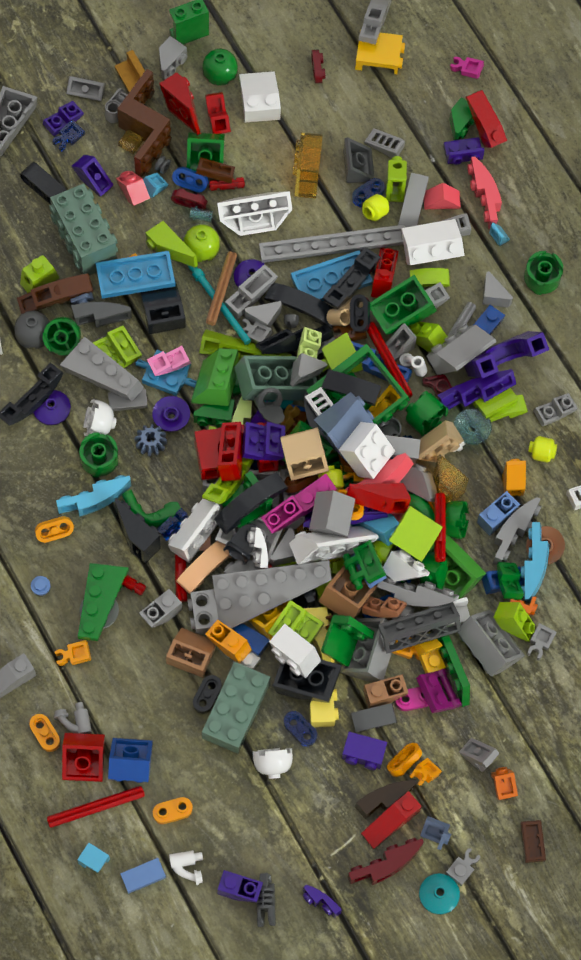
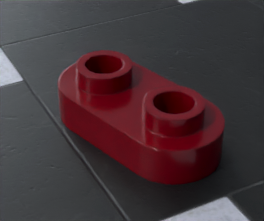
(318, 71)
(188, 199)

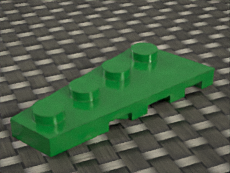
(99, 598)
(455, 670)

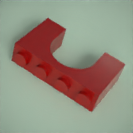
(207, 452)

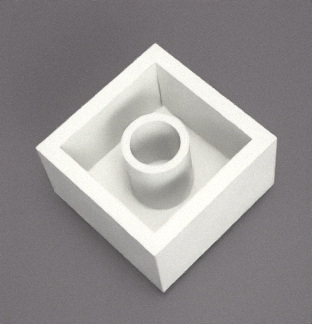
(367, 450)
(294, 651)

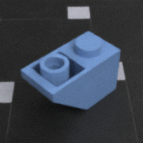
(497, 513)

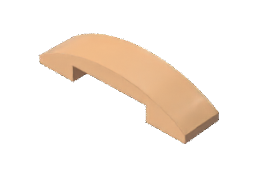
(203, 567)

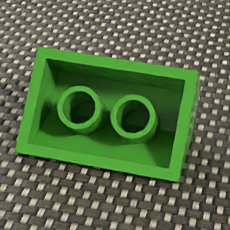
(216, 378)
(462, 571)

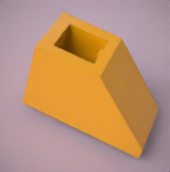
(514, 477)
(229, 641)

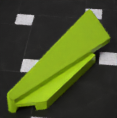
(213, 341)

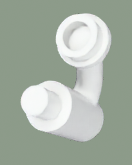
(417, 363)
(187, 858)

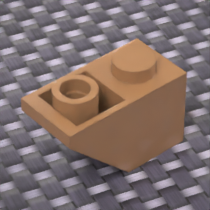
(385, 691)

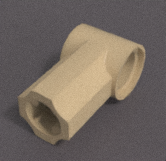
(341, 315)

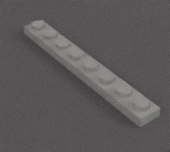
(331, 244)

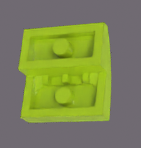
(119, 347)
(496, 403)
(415, 533)
(299, 621)

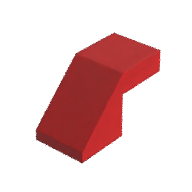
(217, 113)

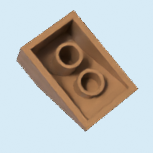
(343, 597)

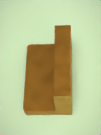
(130, 70)

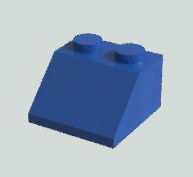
(130, 760)

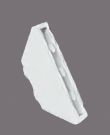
(255, 212)

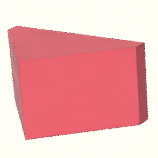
(442, 197)

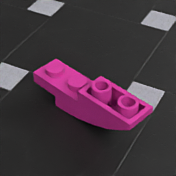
(297, 505)

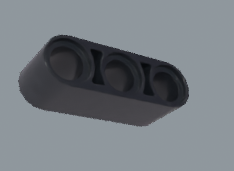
(41, 182)

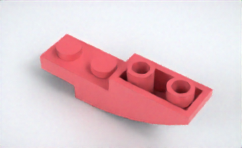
(485, 188)
(392, 471)

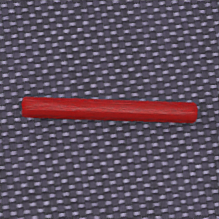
(387, 358)
(95, 806)

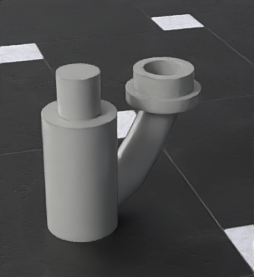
(81, 717)

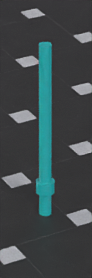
(199, 276)

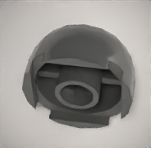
(30, 329)

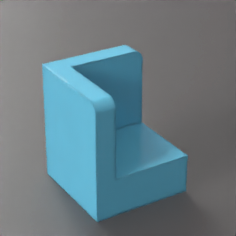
(93, 858)

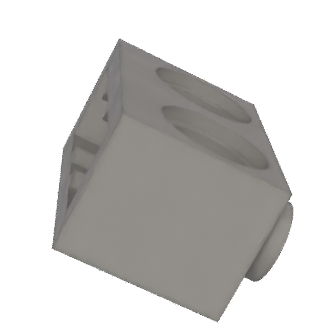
(208, 611)

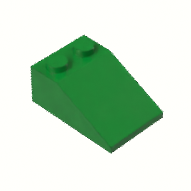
(402, 304)

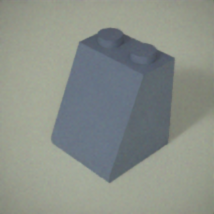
(342, 419)

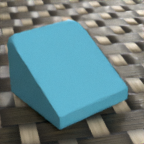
(154, 184)
(498, 234)

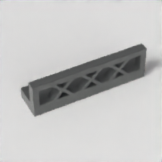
(420, 624)

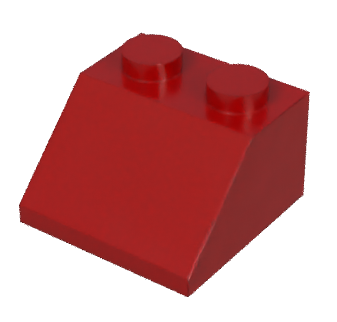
(83, 757)

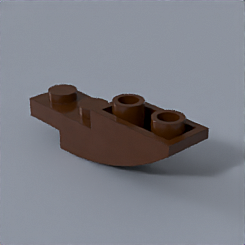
(55, 292)

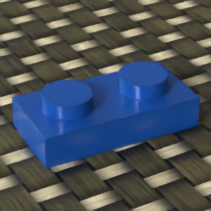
(490, 319)

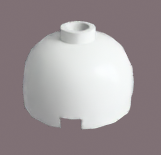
(99, 418)
(273, 761)

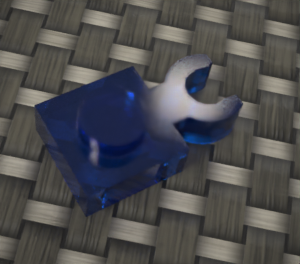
(69, 134)
(172, 525)

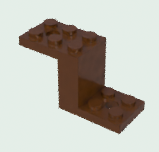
(145, 122)

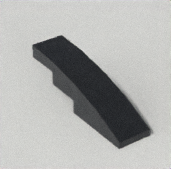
(287, 341)

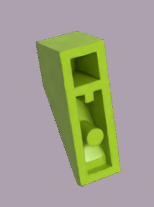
(163, 238)

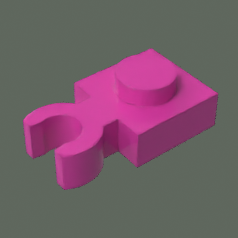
(469, 67)

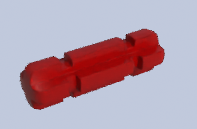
(238, 182)
(132, 584)

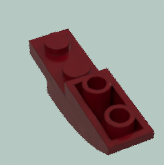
(394, 860)

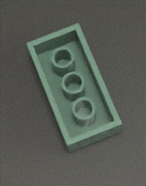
(266, 372)
(236, 707)

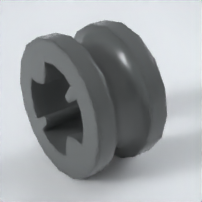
(162, 164)

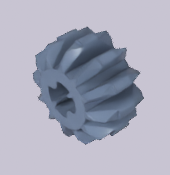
(150, 433)

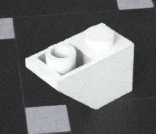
(403, 567)

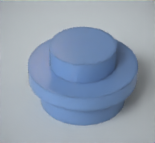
(40, 585)

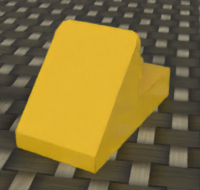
(386, 399)
(430, 655)

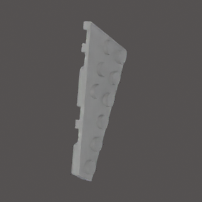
(253, 592)

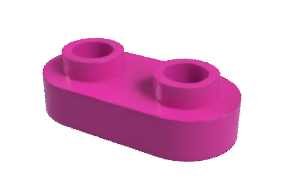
(415, 701)

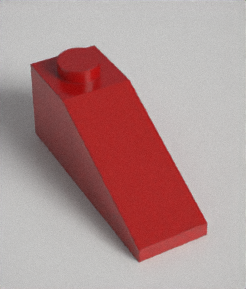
(486, 120)
(230, 452)
(392, 820)

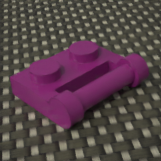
(434, 693)

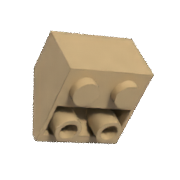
(438, 441)
(304, 454)

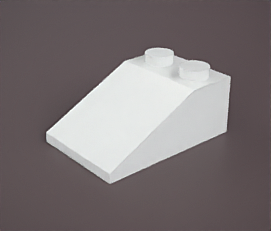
(260, 97)

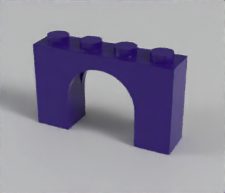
(525, 344)

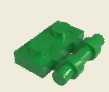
(369, 562)

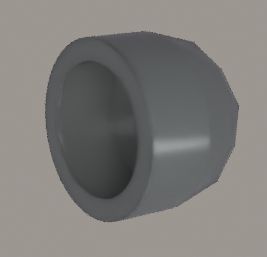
(291, 320)

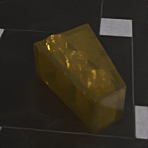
(307, 164)

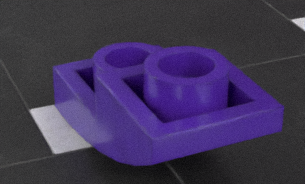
(64, 115)
(315, 897)

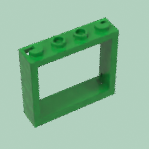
(354, 360)

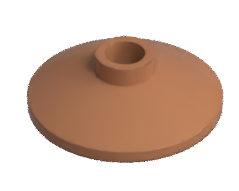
(555, 540)

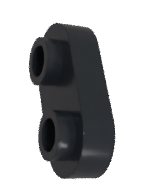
(358, 314)
(206, 694)

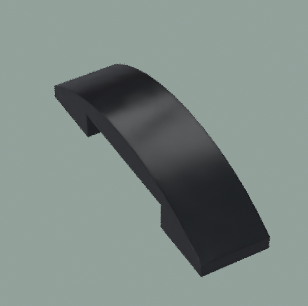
(352, 279)
(300, 302)
(34, 398)
(248, 501)

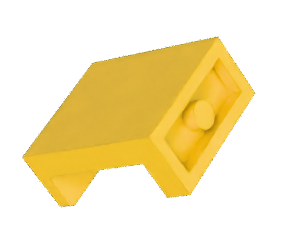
(383, 54)

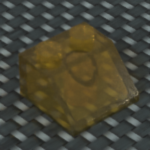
(449, 479)

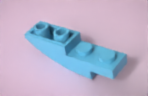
(103, 494)
(535, 570)

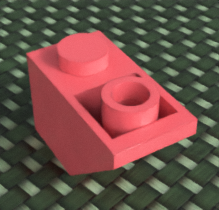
(133, 187)

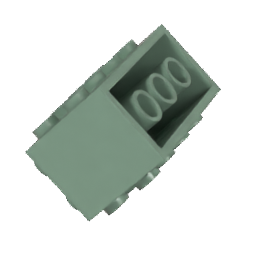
(83, 228)

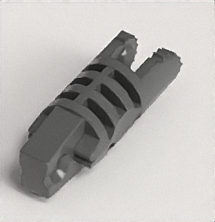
(266, 901)

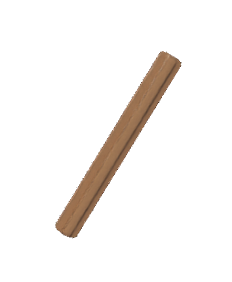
(221, 288)

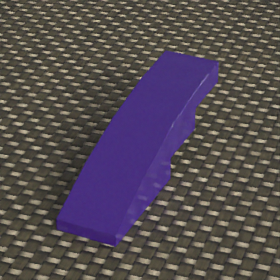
(478, 388)

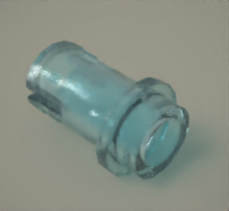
(201, 214)

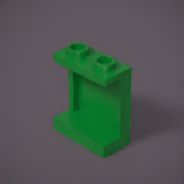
(190, 21)

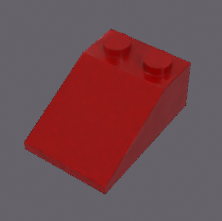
(180, 100)

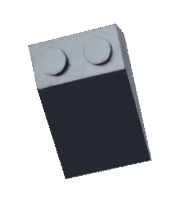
(316, 687)

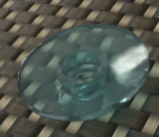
(475, 419)

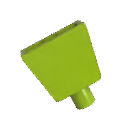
(396, 173)
(37, 274)
(339, 351)

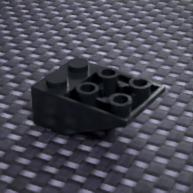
(163, 309)
(140, 537)

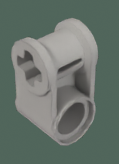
(113, 104)

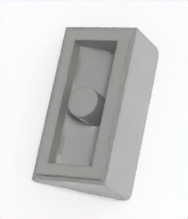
(85, 88)
(119, 404)

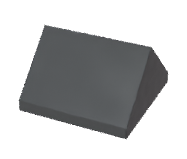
(357, 162)

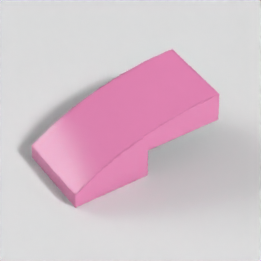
(169, 362)

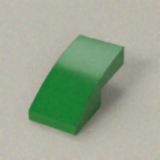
(509, 580)

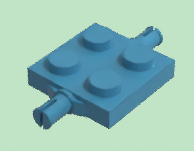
(169, 382)

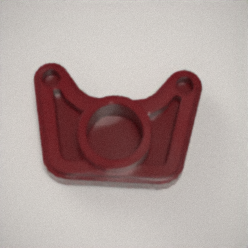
(437, 383)

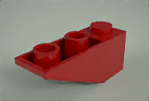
(384, 272)
(381, 496)

